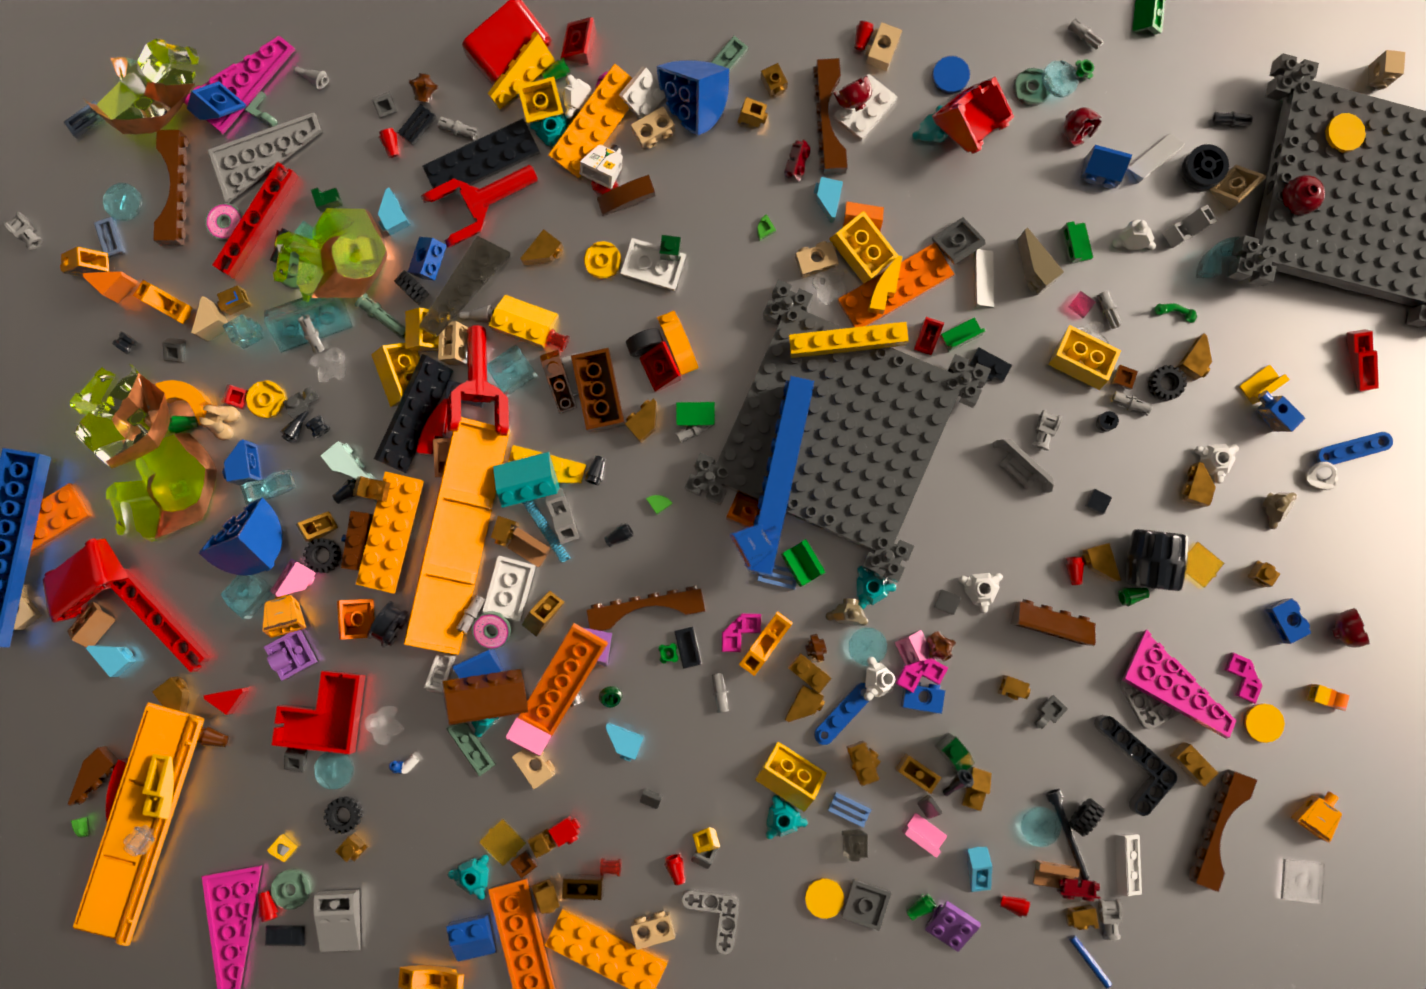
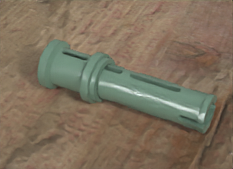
(375, 311)

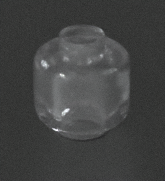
(139, 840)

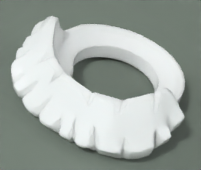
(1329, 483)

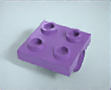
(290, 654)
(952, 926)

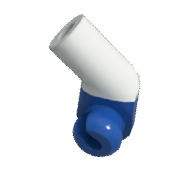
(402, 767)

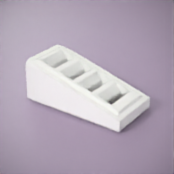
(430, 679)

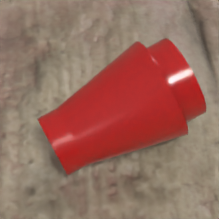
(863, 34)
(389, 141)
(1075, 569)
(675, 868)
(1016, 905)
(267, 907)

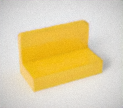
(1264, 380)

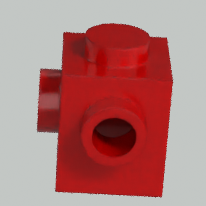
(565, 831)

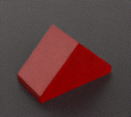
(928, 335)
(228, 700)

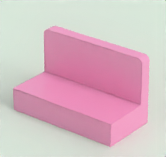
(913, 648)
(528, 737)
(925, 834)

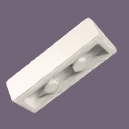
(1155, 157)
(983, 279)
(1128, 864)

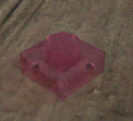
(1081, 304)

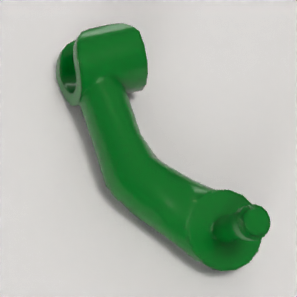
(1191, 314)

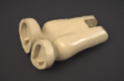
(214, 418)

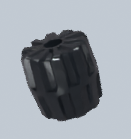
(1157, 560)

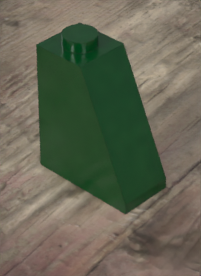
(955, 752)

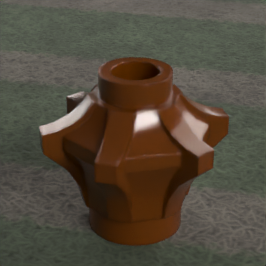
(423, 87)
(940, 646)

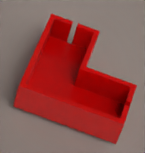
(331, 724)

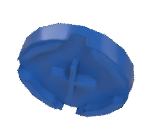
(951, 74)

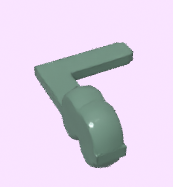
(262, 116)

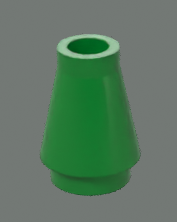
(557, 70)
(182, 423)
(1130, 596)
(923, 906)

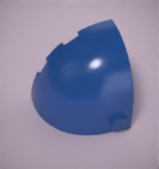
(695, 92)
(247, 541)

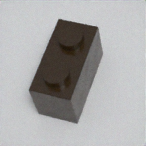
(583, 887)

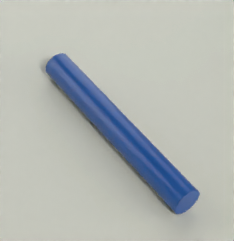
(1090, 961)

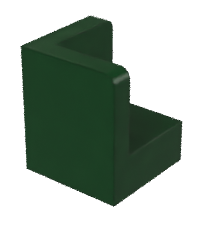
(326, 199)

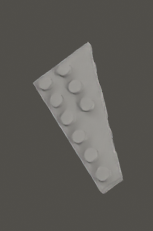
(253, 156)

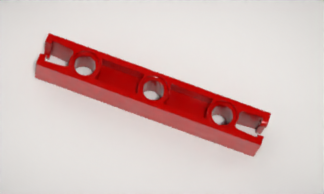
(248, 234)
(169, 630)

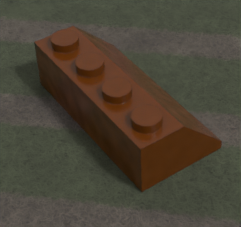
(598, 390)
(1055, 624)
(484, 696)

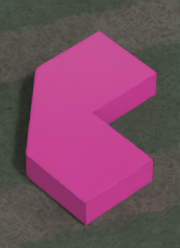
(743, 624)
(912, 673)
(1250, 684)

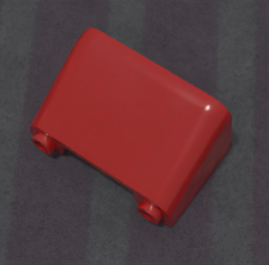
(501, 37)
(974, 114)
(81, 579)

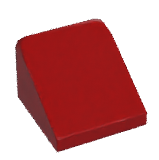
(234, 396)

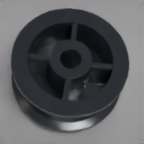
(1205, 167)
(388, 624)

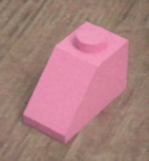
(293, 579)

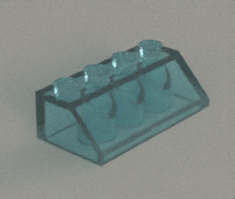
(326, 314)

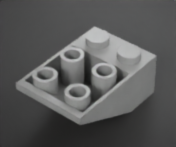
(337, 920)

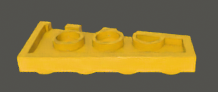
(528, 66)
(566, 470)

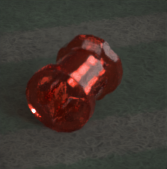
(557, 340)
(610, 867)

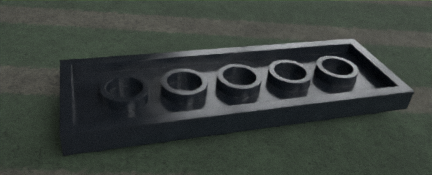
(484, 156)
(413, 413)

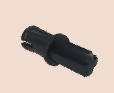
(1232, 119)

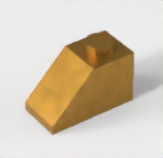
(542, 250)
(1197, 359)
(1101, 561)
(542, 613)
(173, 694)
(805, 704)

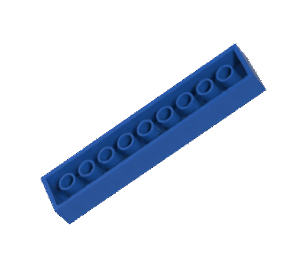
(783, 464)
(21, 494)

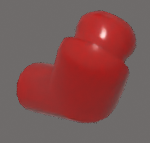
(600, 188)

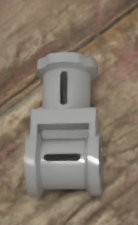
(23, 230)
(1046, 428)
(1110, 916)

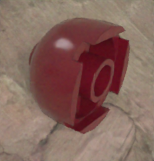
(854, 94)
(1081, 123)
(1303, 194)
(1350, 629)

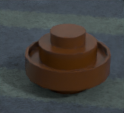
(816, 648)

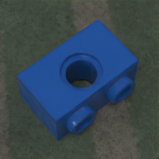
(427, 258)
(1278, 615)
(933, 703)

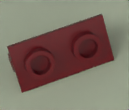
(800, 152)
(1086, 891)

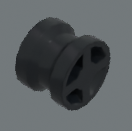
(124, 342)
(1107, 425)
(317, 426)

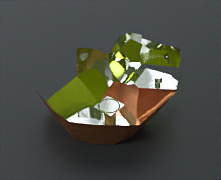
(147, 88)
(339, 260)
(123, 425)
(173, 488)

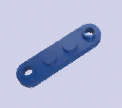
(1355, 448)
(841, 715)

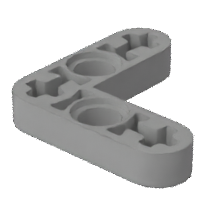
(1155, 711)
(719, 907)

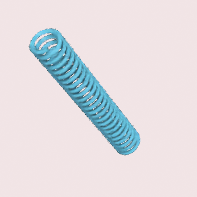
(546, 535)

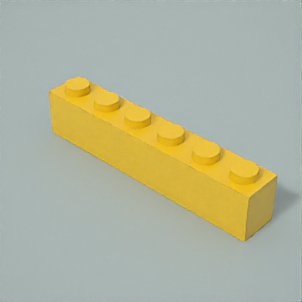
(848, 339)

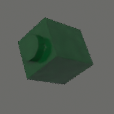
(670, 248)

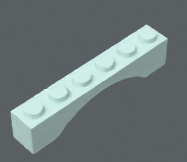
(342, 461)

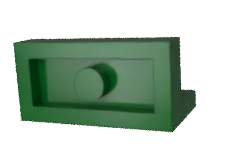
(1149, 15)
(1077, 242)
(962, 334)
(695, 413)
(803, 563)

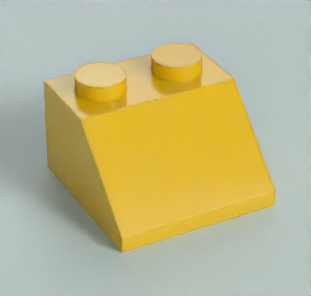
(540, 100)
(415, 337)

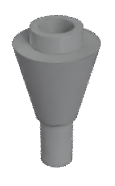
(315, 77)
(481, 314)

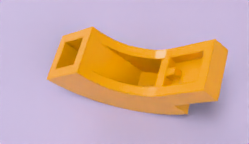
(163, 301)
(678, 342)
(180, 390)
(765, 643)
(429, 977)

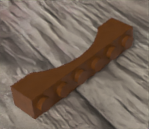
(833, 152)
(170, 223)
(606, 617)
(1208, 867)

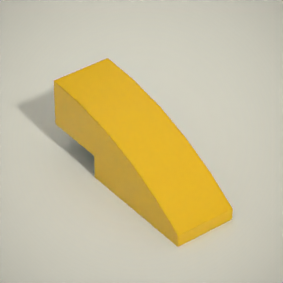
(886, 287)
(159, 787)

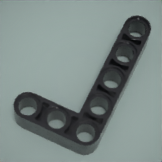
(1141, 760)

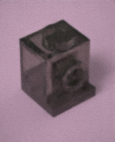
(860, 847)

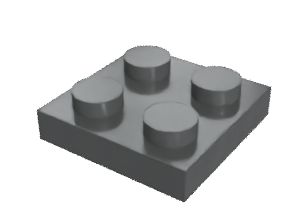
(958, 240)
(866, 904)

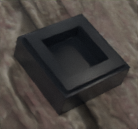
(1098, 501)

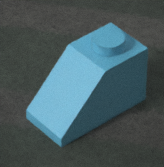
(828, 196)
(391, 214)
(112, 658)
(624, 741)
(979, 869)

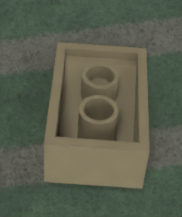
(1037, 263)

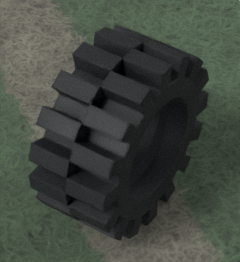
(411, 287)
(1159, 391)
(330, 564)
(1086, 817)
(332, 821)

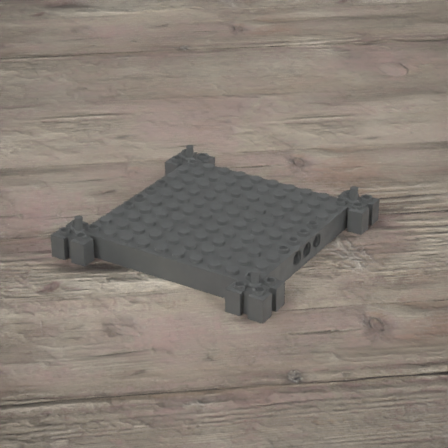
(1374, 203)
(863, 437)

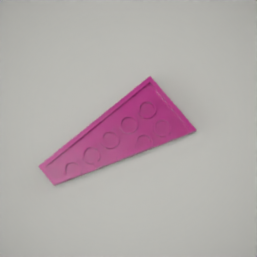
(249, 77)
(1170, 683)
(230, 912)

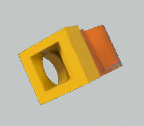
(1328, 697)

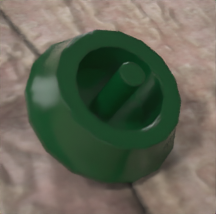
(610, 696)

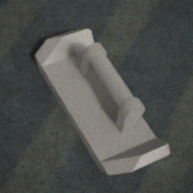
(1036, 471)

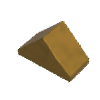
(317, 526)

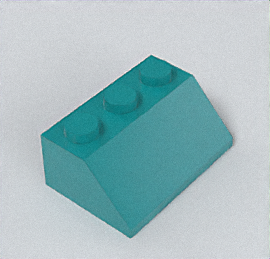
(525, 479)

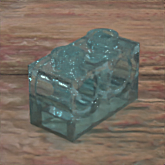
(243, 331)

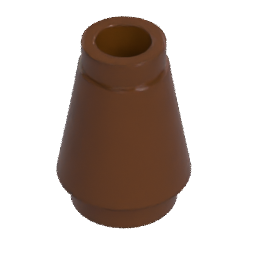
(212, 737)

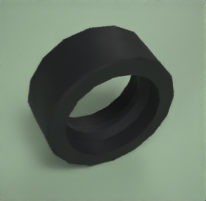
(643, 342)

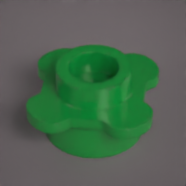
(1084, 68)
(663, 651)

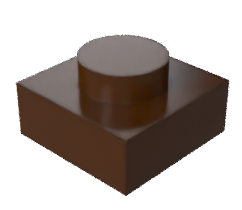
(1125, 377)
(523, 864)

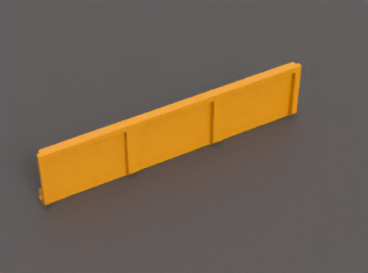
(456, 537)
(117, 878)

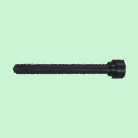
(1055, 797)

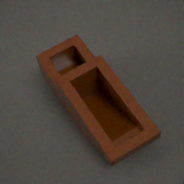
(626, 195)

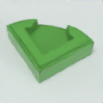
(765, 228)
(659, 503)
(80, 827)

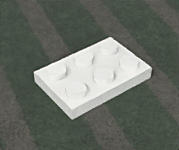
(862, 121)
(645, 265)
(509, 588)

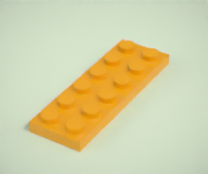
(593, 122)
(390, 534)
(605, 952)

